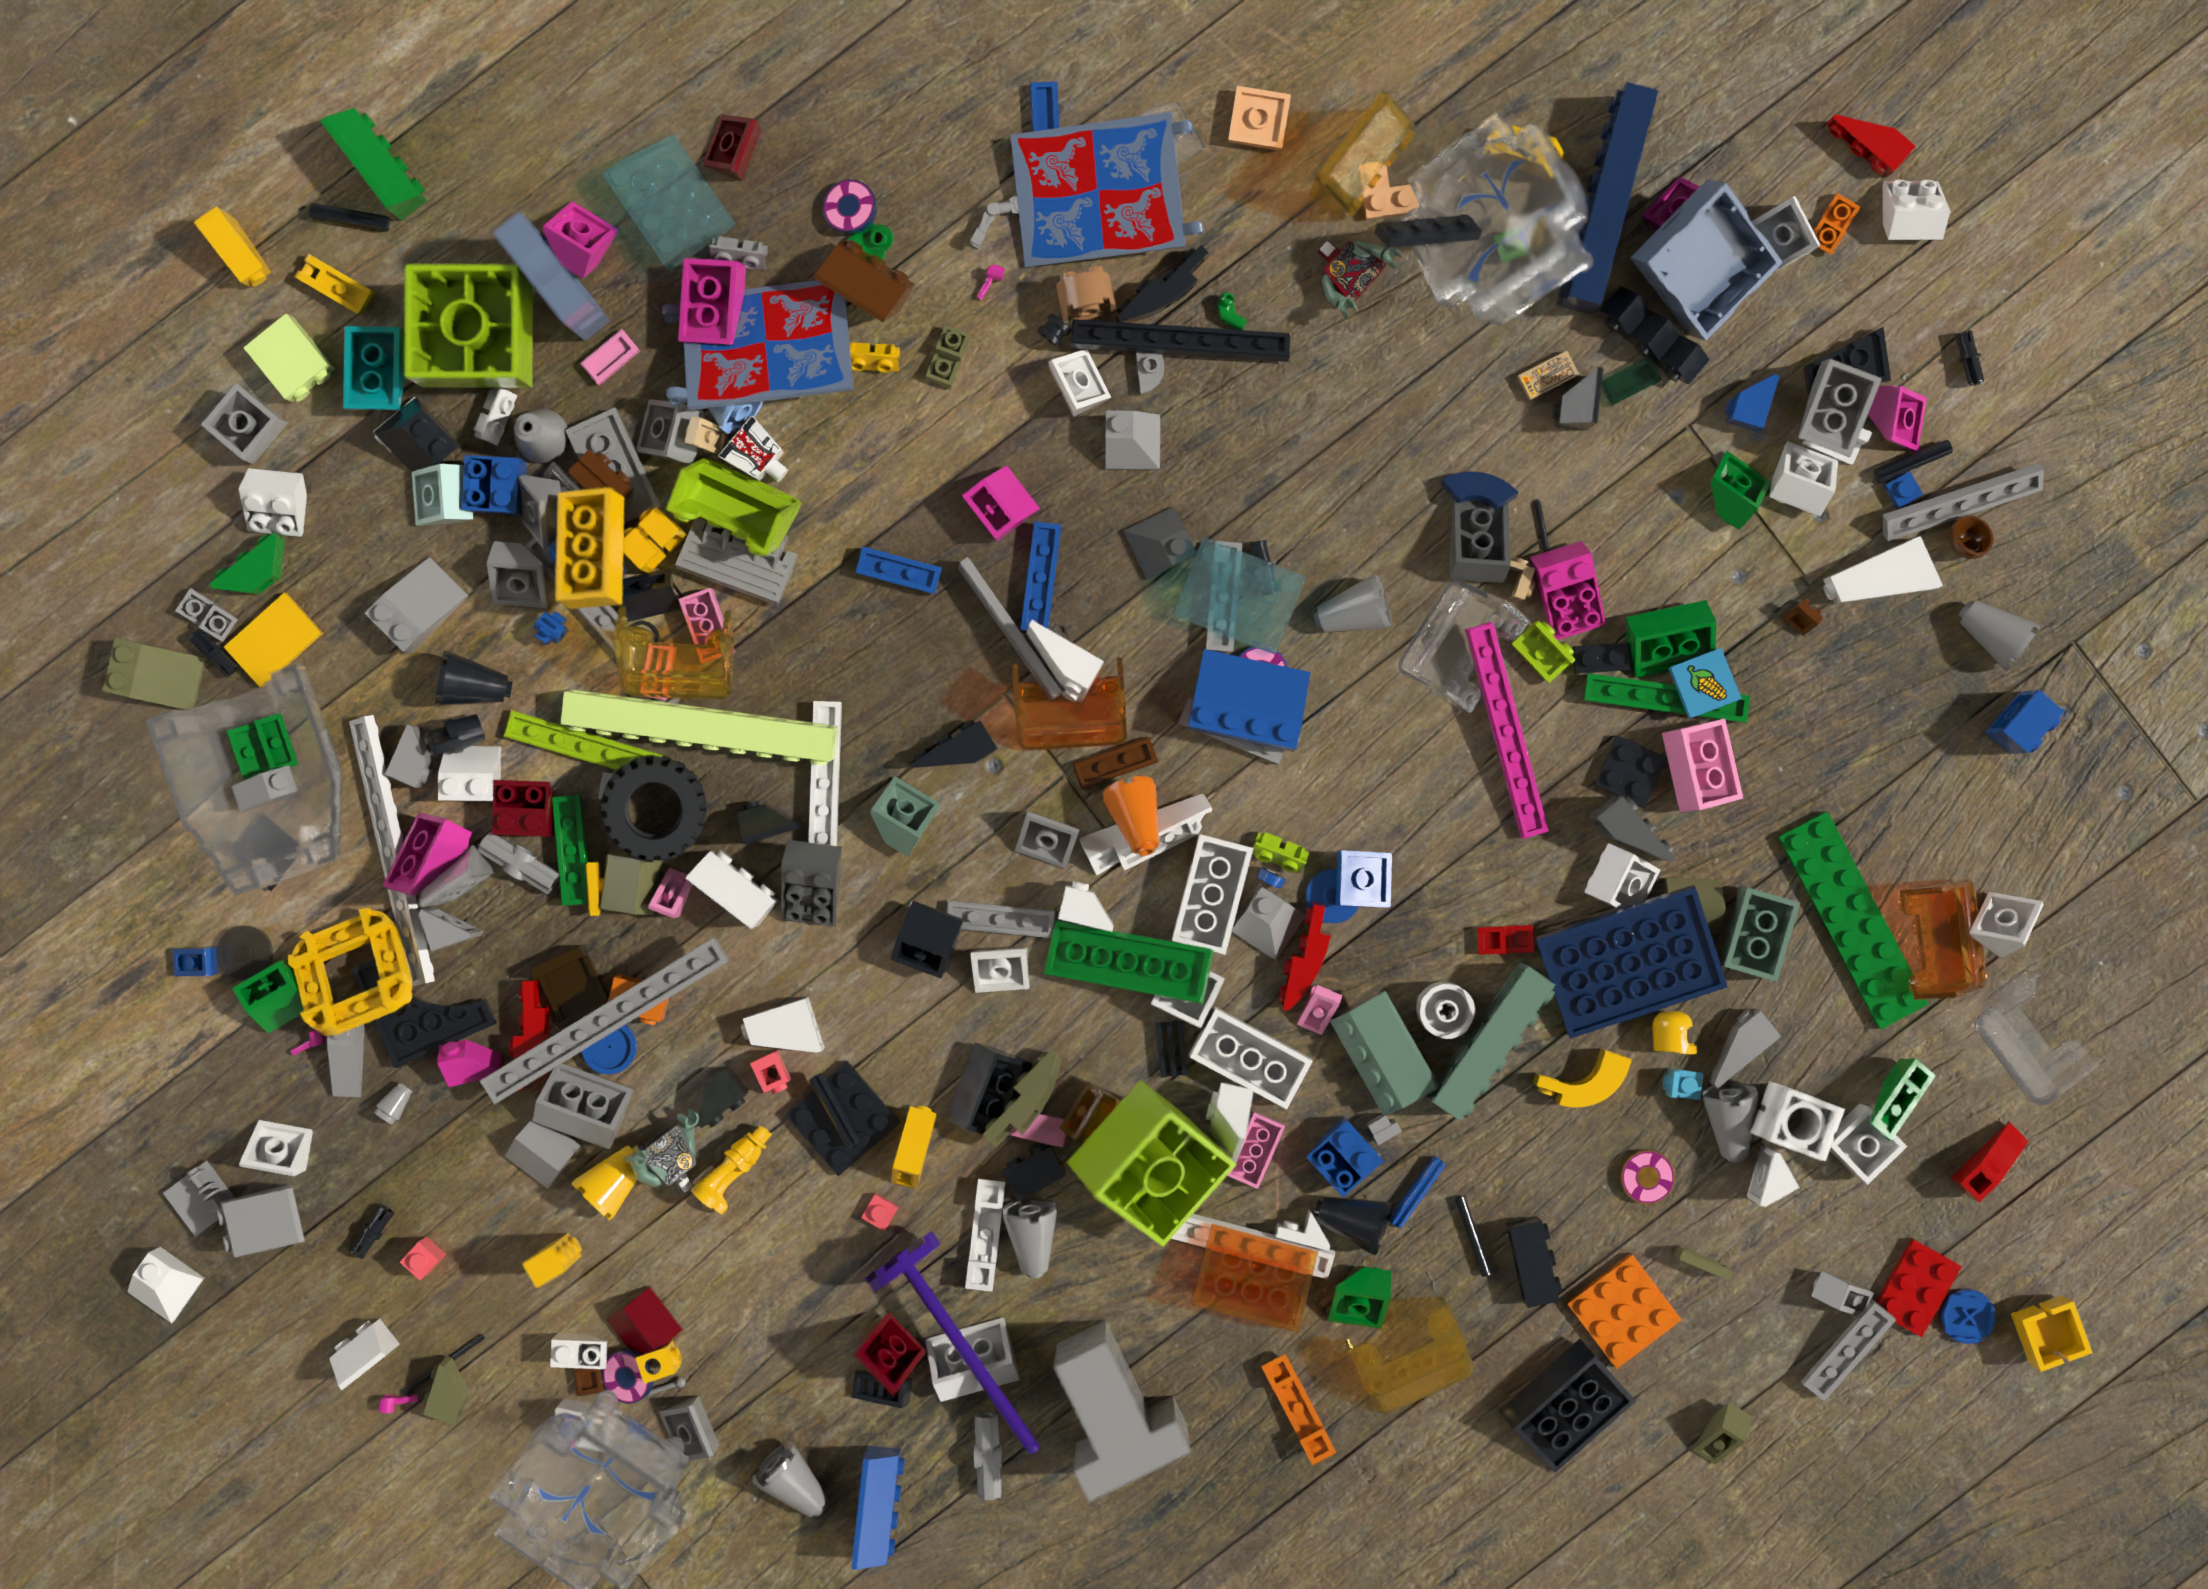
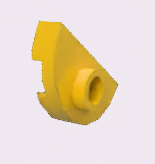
(594, 887)

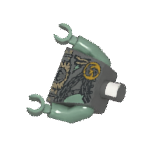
(667, 1156)

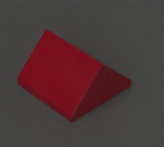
(732, 145)
(645, 1323)

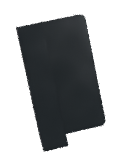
(649, 595)

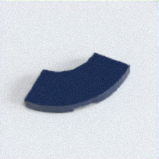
(1479, 487)

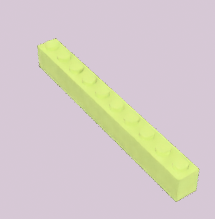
(699, 725)

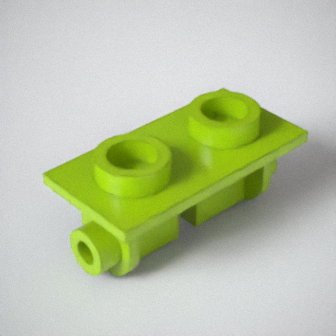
(1290, 858)

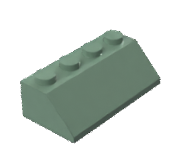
(1384, 1053)

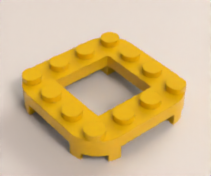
(312, 981)

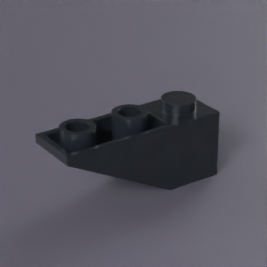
(965, 748)

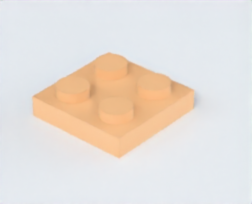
(1259, 118)

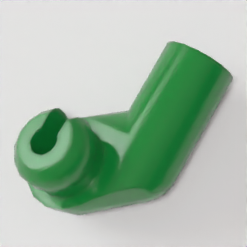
(1227, 312)

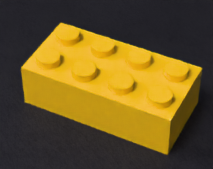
(589, 548)

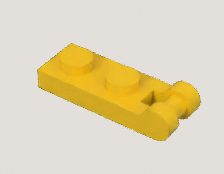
(335, 285)

